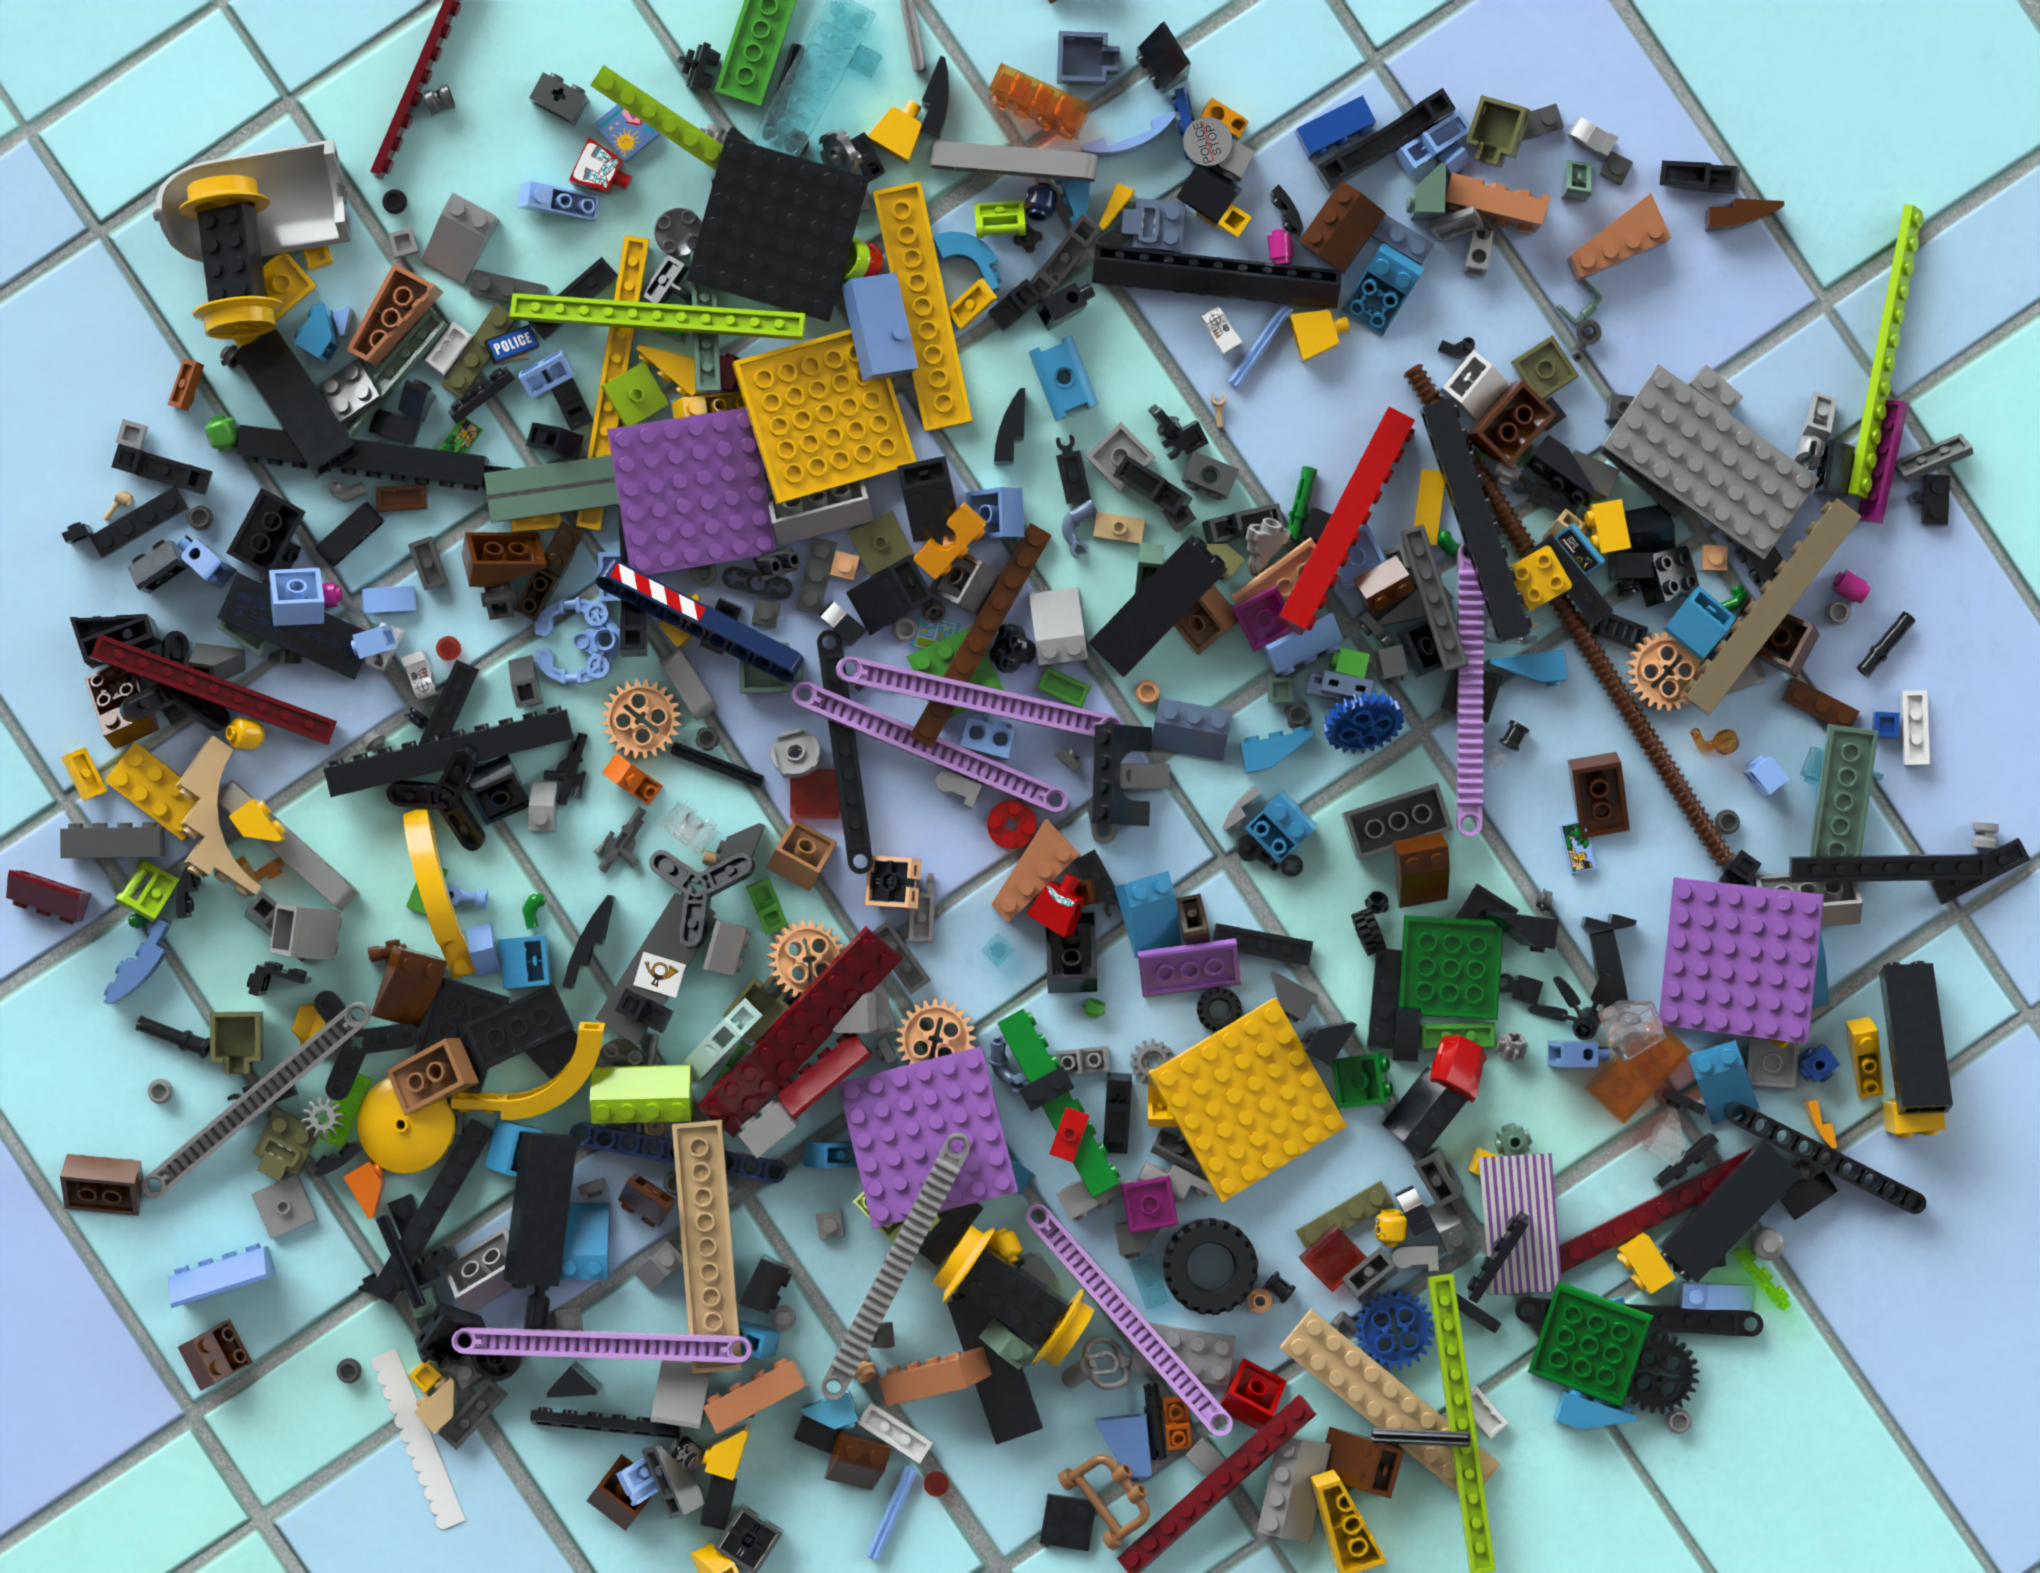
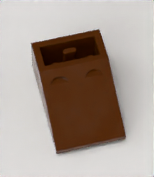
(108, 691)
(1363, 1463)

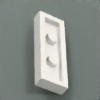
(1915, 727)
(895, 1432)

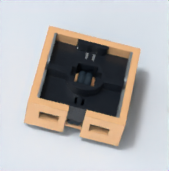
(893, 882)

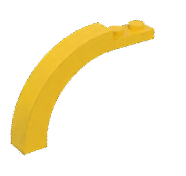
(434, 892)
(549, 1095)

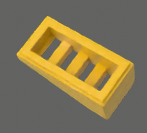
(1118, 200)

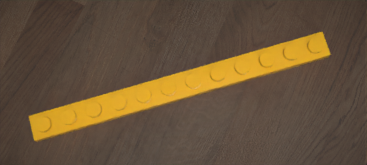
(615, 361)

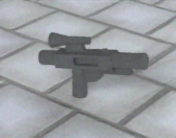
(623, 844)

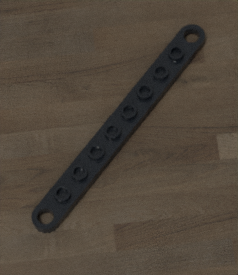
(845, 761)
(1669, 1318)

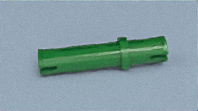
(1302, 498)

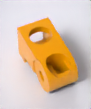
(1233, 120)

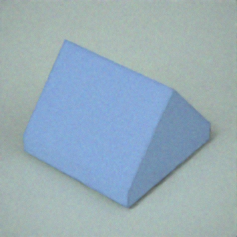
(1455, 158)

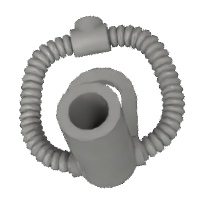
(1087, 1368)

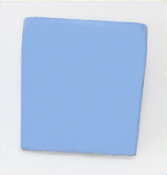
(343, 321)

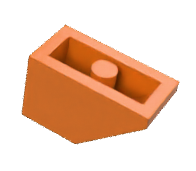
(367, 1186)

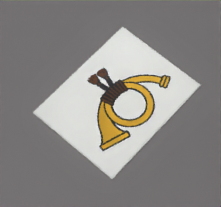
(659, 974)

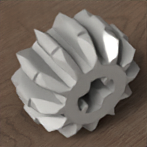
(330, 1115)

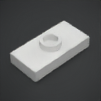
(448, 348)
(1485, 1414)

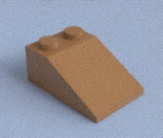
(432, 1075)

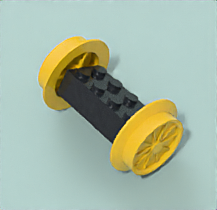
(231, 257)
(1013, 1296)

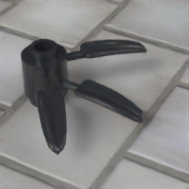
(1587, 1020)

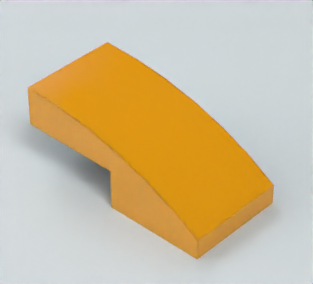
(1823, 1129)

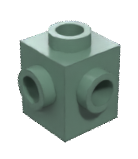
(1507, 1134)

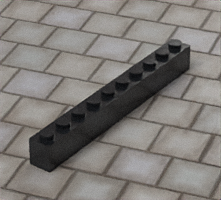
(1216, 276)
(373, 459)
(1475, 521)
(435, 754)

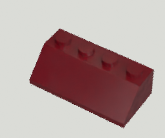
(823, 1075)

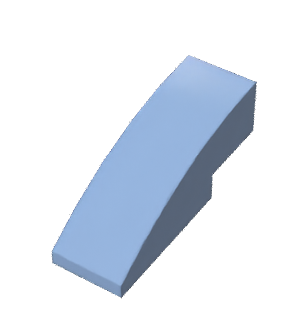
(1432, 142)

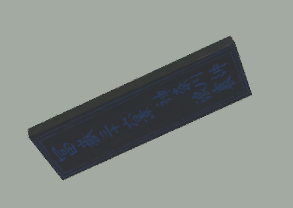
(325, 644)

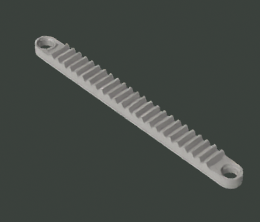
(256, 1099)
(895, 1266)

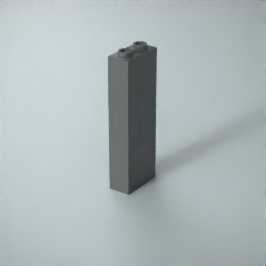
(662, 942)

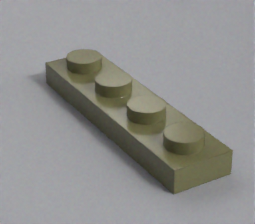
(475, 354)
(1347, 1213)

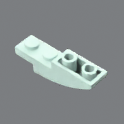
(722, 1039)

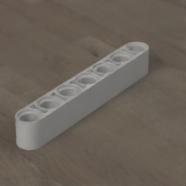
(1014, 161)
(296, 853)

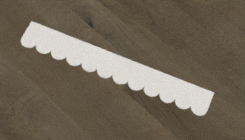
(422, 1444)

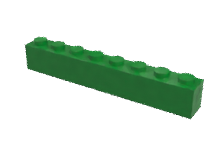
(1035, 1063)

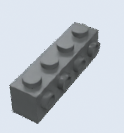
(112, 842)

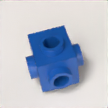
(1825, 1060)

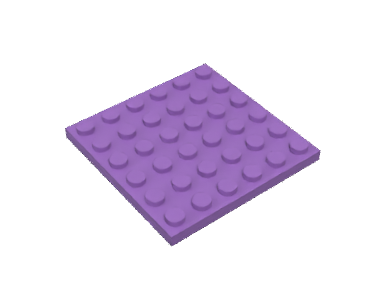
(691, 491)
(1741, 960)
(904, 1119)

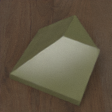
(1229, 556)

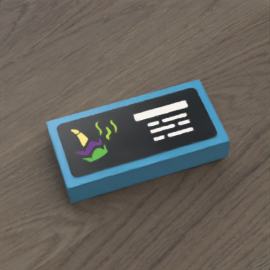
(1579, 548)

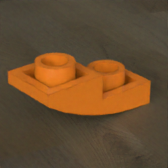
(1176, 1423)

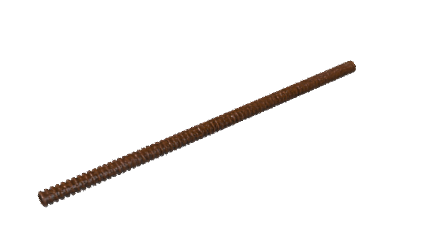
(1592, 652)

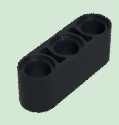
(349, 534)

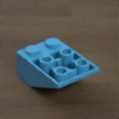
(1382, 289)

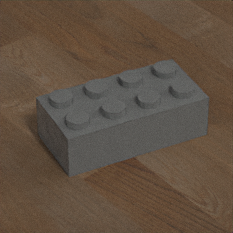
(1396, 818)

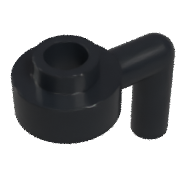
(1255, 852)

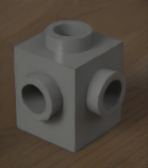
(499, 601)

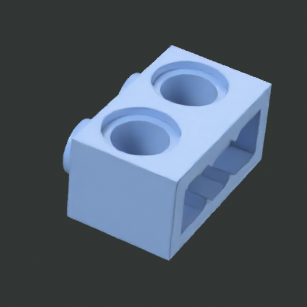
(546, 374)
(374, 641)
(986, 743)
(1765, 774)

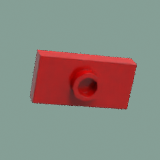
(1069, 1134)

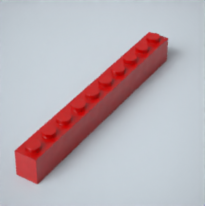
(1345, 521)

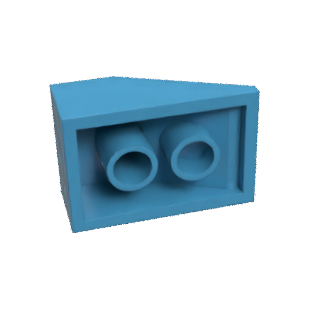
(1150, 912)
(1722, 1079)
(587, 1242)

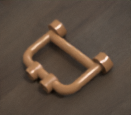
(1114, 1536)

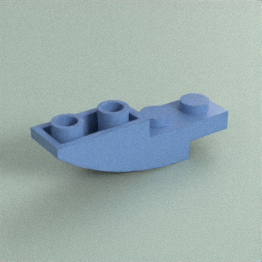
(134, 972)

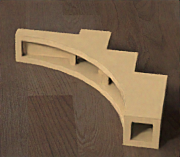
(202, 820)

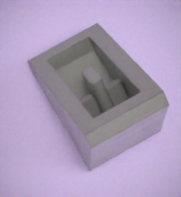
(861, 1017)

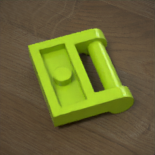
(1007, 213)
(153, 896)

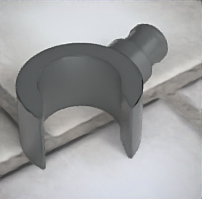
(285, 657)

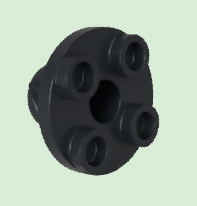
(1012, 648)

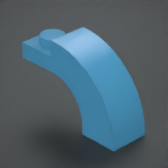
(968, 247)

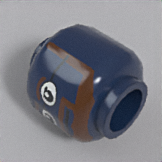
(1040, 201)

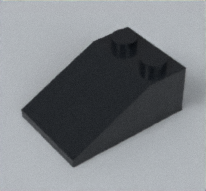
(1163, 59)
(1072, 958)

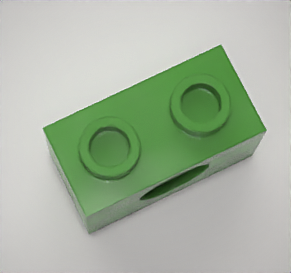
(1349, 662)

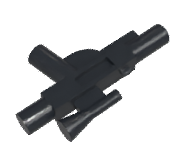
(568, 769)

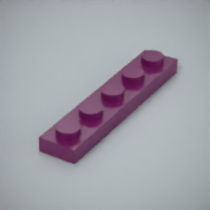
(1887, 450)

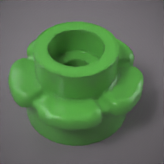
(1094, 1008)

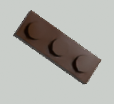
(1819, 704)

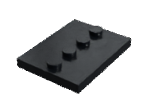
(450, 1010)

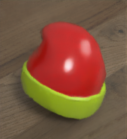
(863, 260)

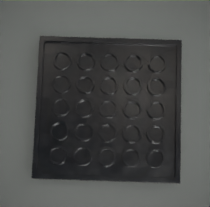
(777, 228)

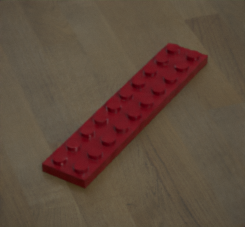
(799, 1031)

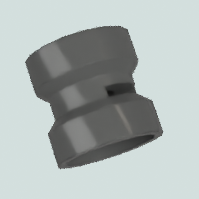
(439, 99)

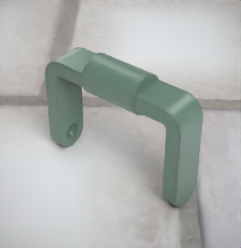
(1588, 310)

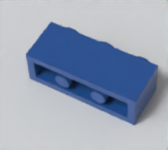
(1336, 128)

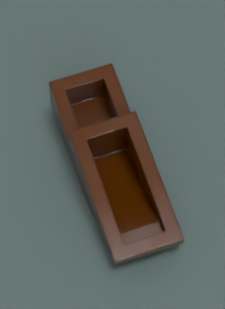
(1741, 213)

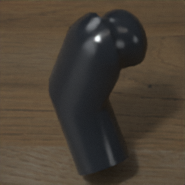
(1459, 349)

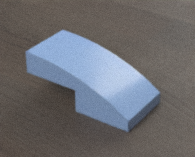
(389, 599)

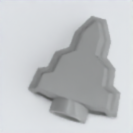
(1264, 542)

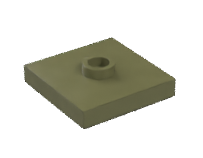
(1545, 368)
(880, 543)

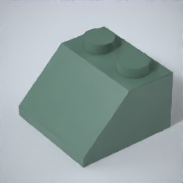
(1428, 197)

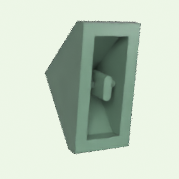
(1577, 181)

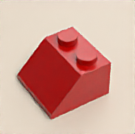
(1253, 1394)

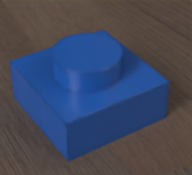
(1886, 723)

